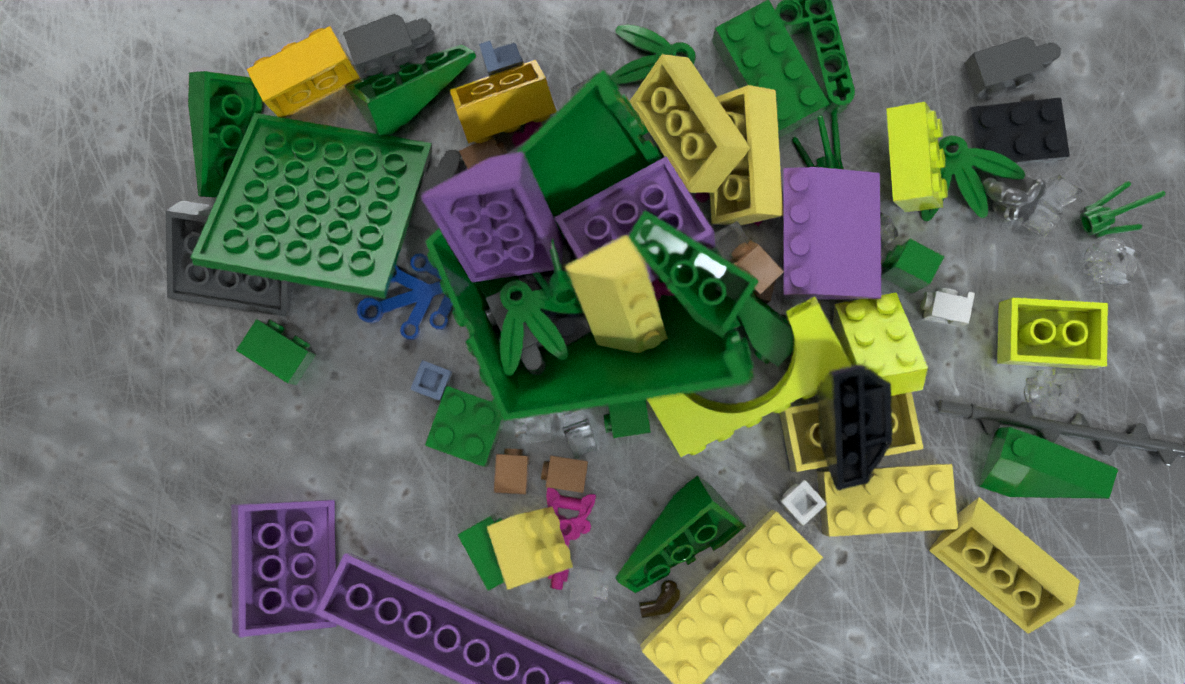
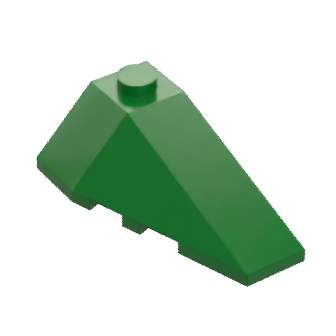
(398, 97)
(219, 119)
(699, 278)
(1038, 468)
(687, 526)

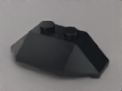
(854, 423)

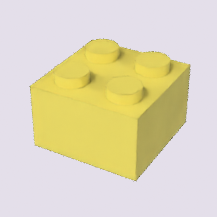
(529, 547)

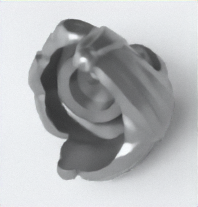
(1014, 197)

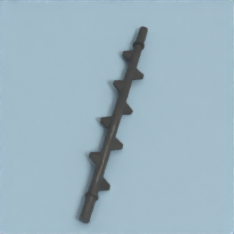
(1078, 427)

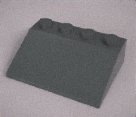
(211, 285)

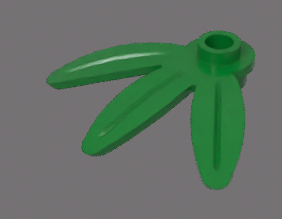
(650, 42)
(968, 181)
(528, 311)

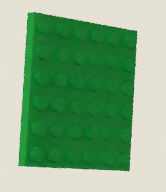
(315, 205)

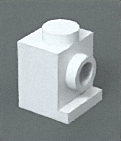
(947, 307)
(802, 502)

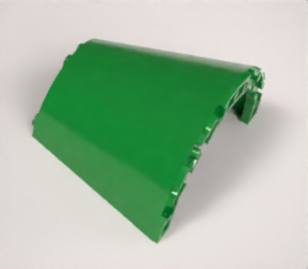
(574, 157)

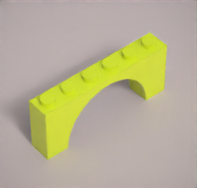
(697, 421)

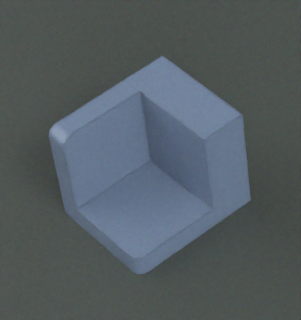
(500, 58)
(431, 380)

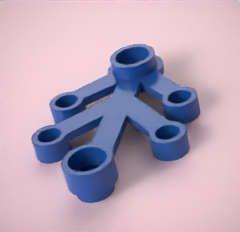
(421, 294)

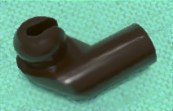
(664, 602)

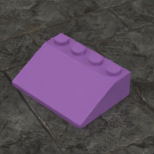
(619, 207)
(496, 219)
(831, 234)
(281, 565)

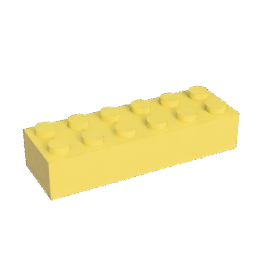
(731, 601)

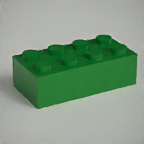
(764, 55)

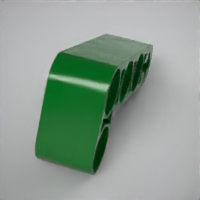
(832, 53)

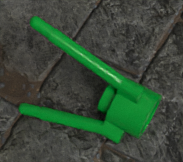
(829, 160)
(1098, 219)
(560, 286)

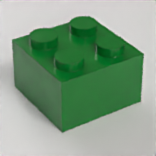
(465, 427)

